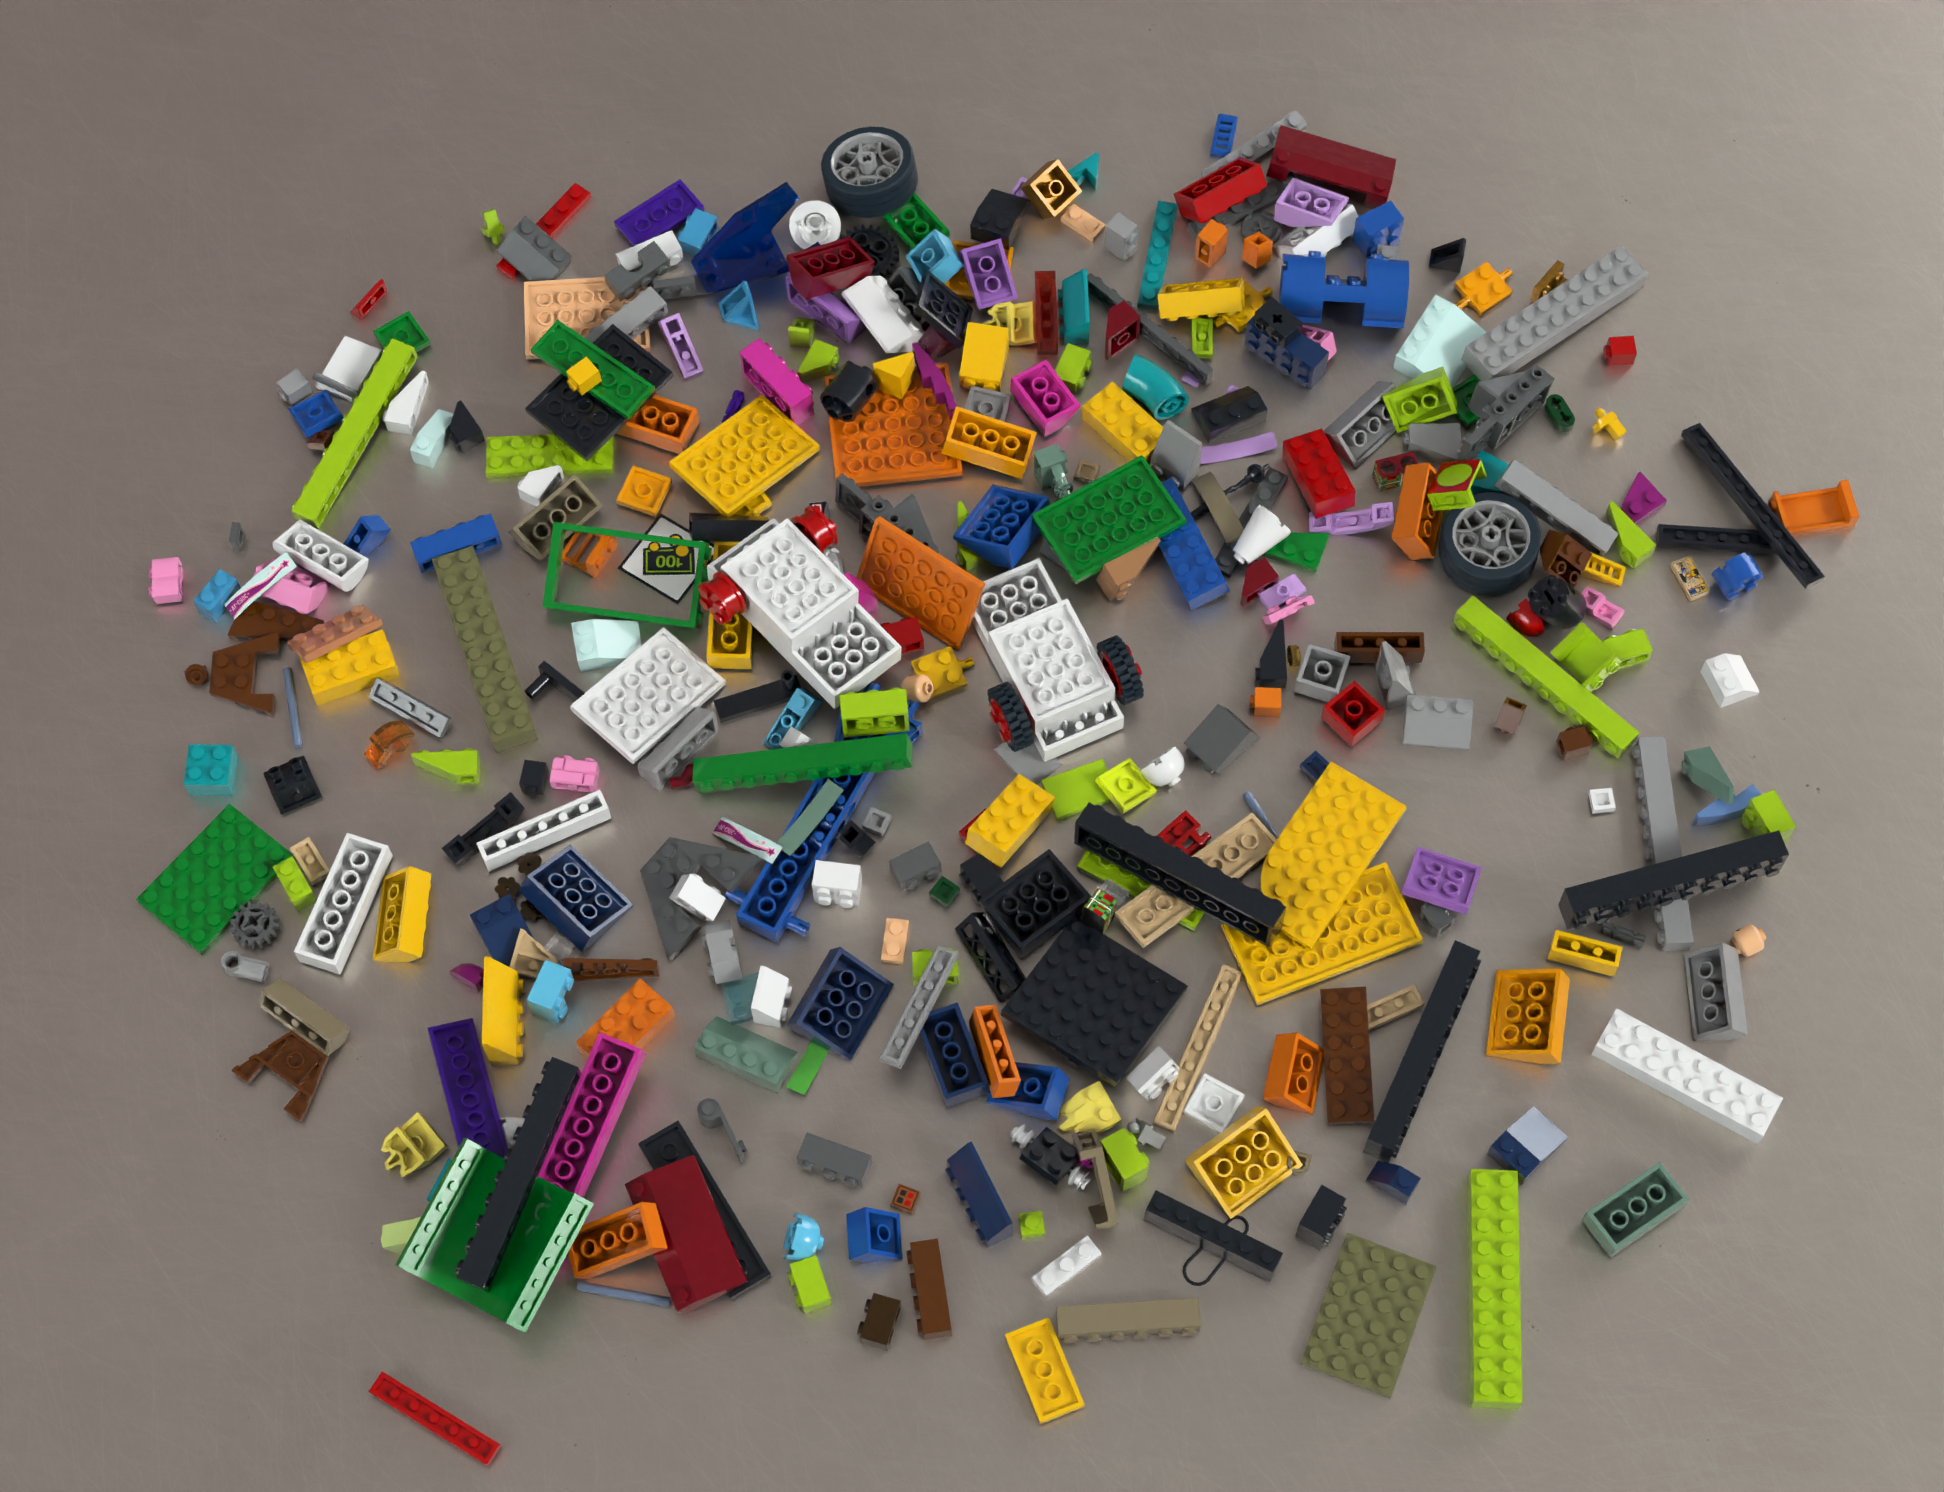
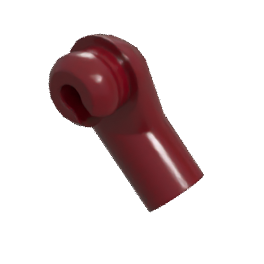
(683, 780)

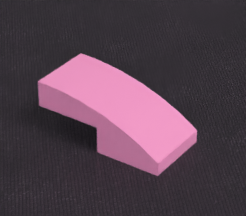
(1600, 609)

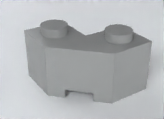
(722, 952)

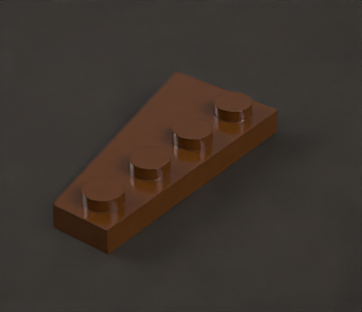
(265, 619)
(606, 969)

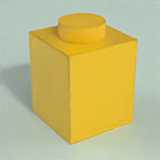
(583, 376)

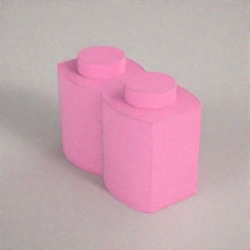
(166, 580)

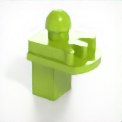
(492, 226)

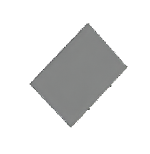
(1027, 762)

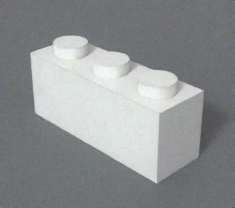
(667, 243)

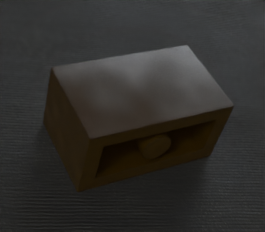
(879, 1321)

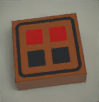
(905, 1199)

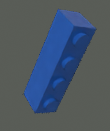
(479, 533)

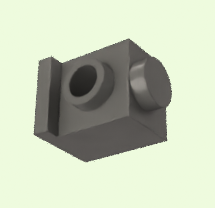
(1436, 919)

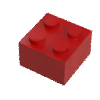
(1353, 713)

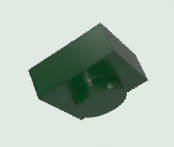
(944, 891)

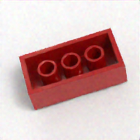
(1220, 190)
(1318, 473)

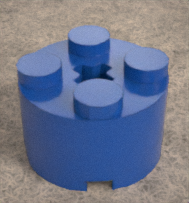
(1738, 575)

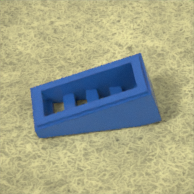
(1224, 123)

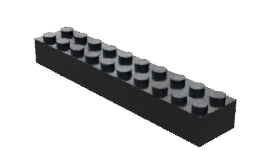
(1179, 874)
(1673, 880)
(1423, 1052)
(519, 1174)

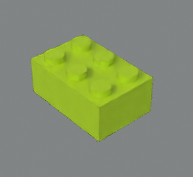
(874, 712)

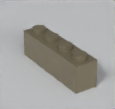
(303, 1016)

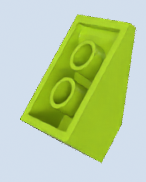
(1421, 400)

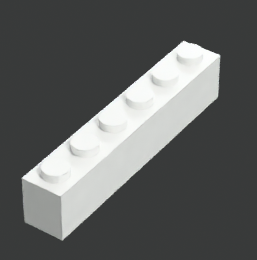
(544, 830)

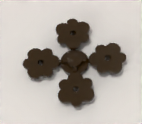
(504, 883)

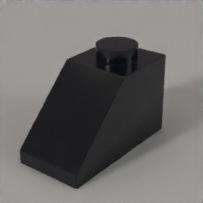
(465, 429)

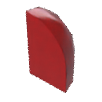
(1525, 620)

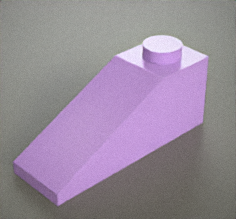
(680, 345)

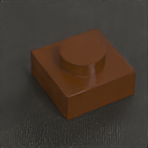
(320, 440)

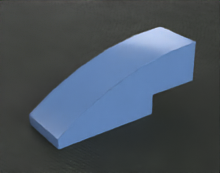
(1721, 812)

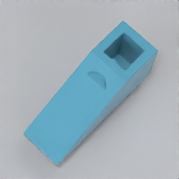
(796, 714)

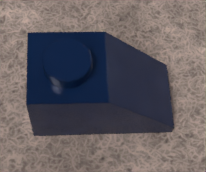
(1394, 1180)

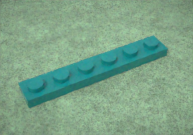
(1157, 255)

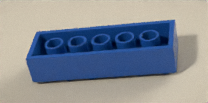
(1191, 558)

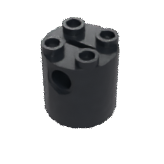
(849, 392)
(1557, 602)

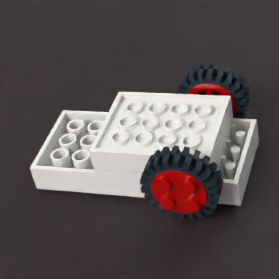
(1051, 676)

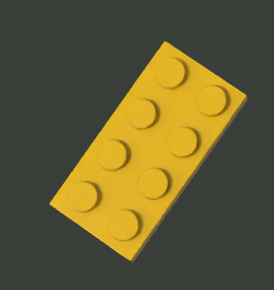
(1044, 1370)

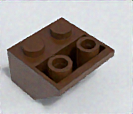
(1564, 557)

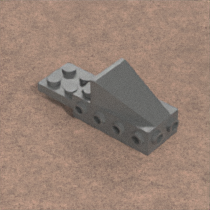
(1503, 407)
(865, 510)

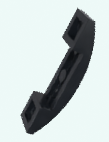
(499, 820)

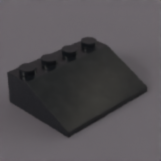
(1035, 903)

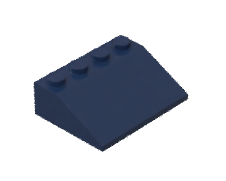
(575, 897)
(840, 1003)

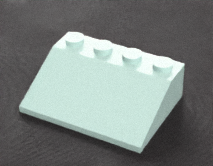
(1438, 341)

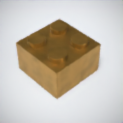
(1051, 189)

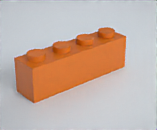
(994, 1051)

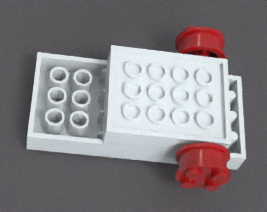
(801, 604)

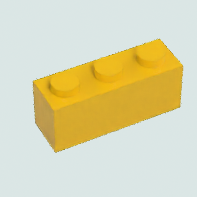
(1584, 953)

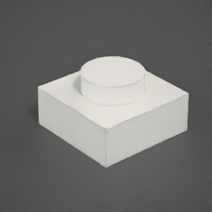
(1601, 800)

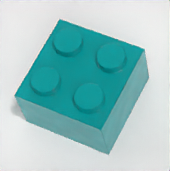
(210, 770)

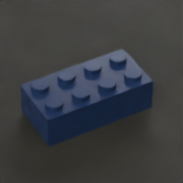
(1300, 359)
(953, 1056)

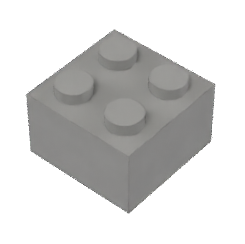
(1322, 673)

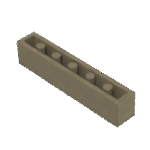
(1128, 1319)

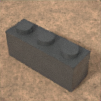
(834, 1160)

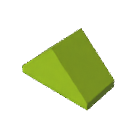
(801, 332)

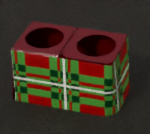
(1394, 479)

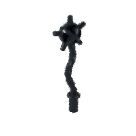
(1255, 474)

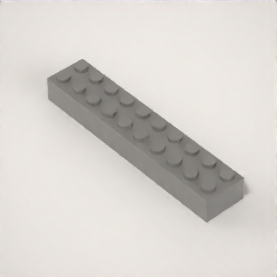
(1555, 316)

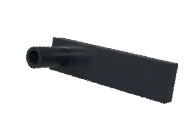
(551, 676)
(757, 698)

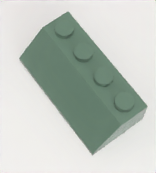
(745, 1053)

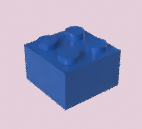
(1377, 227)

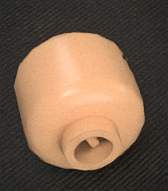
(918, 688)
(1748, 940)

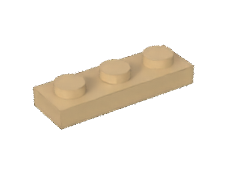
(1394, 1006)

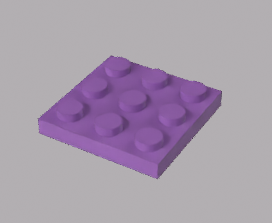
(1441, 880)

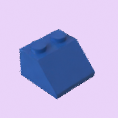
(874, 1235)

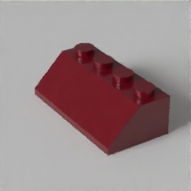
(828, 267)

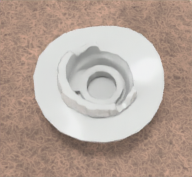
(814, 223)

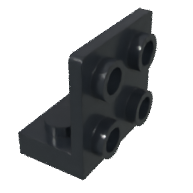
(292, 784)

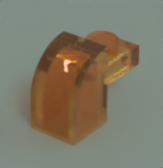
(387, 739)

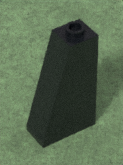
(722, 528)

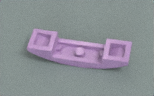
(1354, 521)

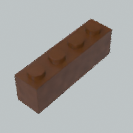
(1365, 646)
(931, 1290)

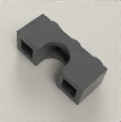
(625, 283)

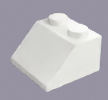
(1728, 679)
(770, 998)

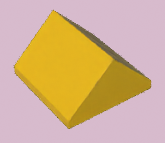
(895, 374)

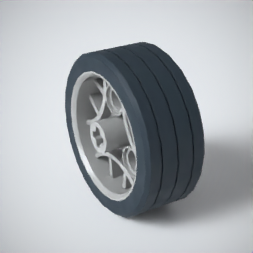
(869, 172)
(1490, 544)

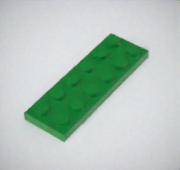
(619, 387)

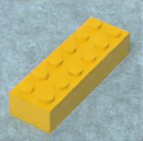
(731, 643)

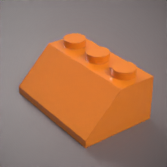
(1294, 1073)

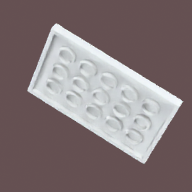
(647, 695)

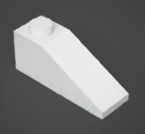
(406, 406)

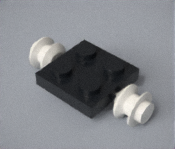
(1050, 1156)

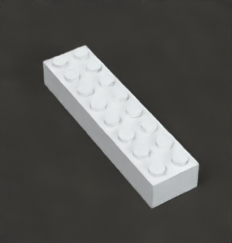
(1687, 1076)

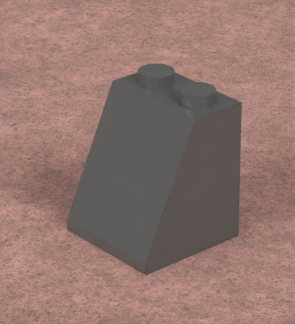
(1220, 739)

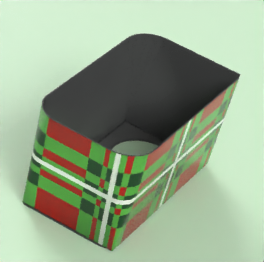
(1101, 910)

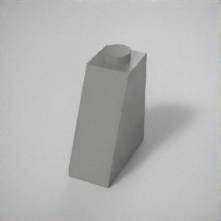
(1434, 441)

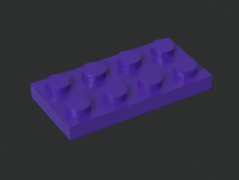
(659, 214)

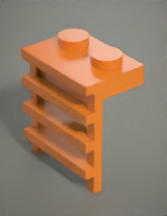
(597, 558)

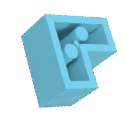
(547, 994)

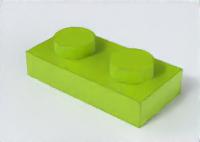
(1202, 337)

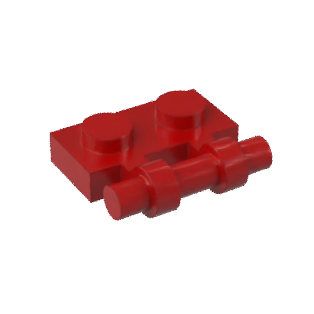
(1181, 830)

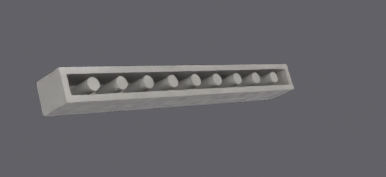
(1661, 834)

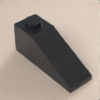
(1272, 664)

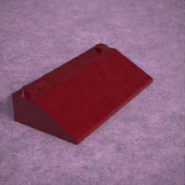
(1332, 163)
(699, 1253)

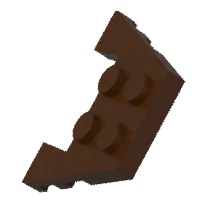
(234, 673)
(295, 1063)

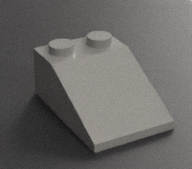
(1176, 455)
(1393, 677)

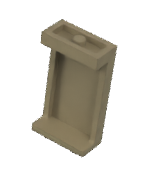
(1088, 1147)

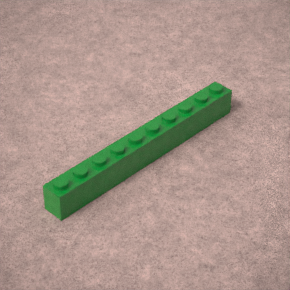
(803, 763)

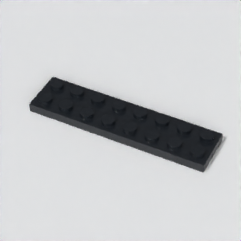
(673, 1145)

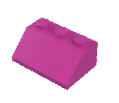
(1044, 397)

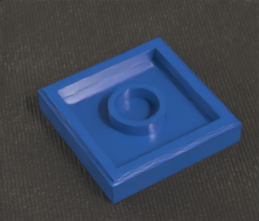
(315, 413)

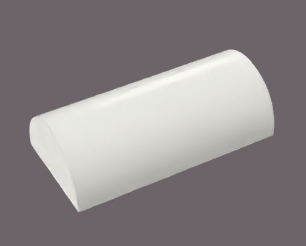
(322, 555)

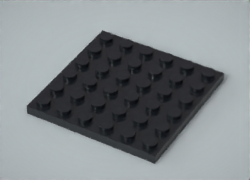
(1094, 1001)

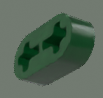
(1557, 414)

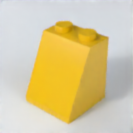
(984, 356)

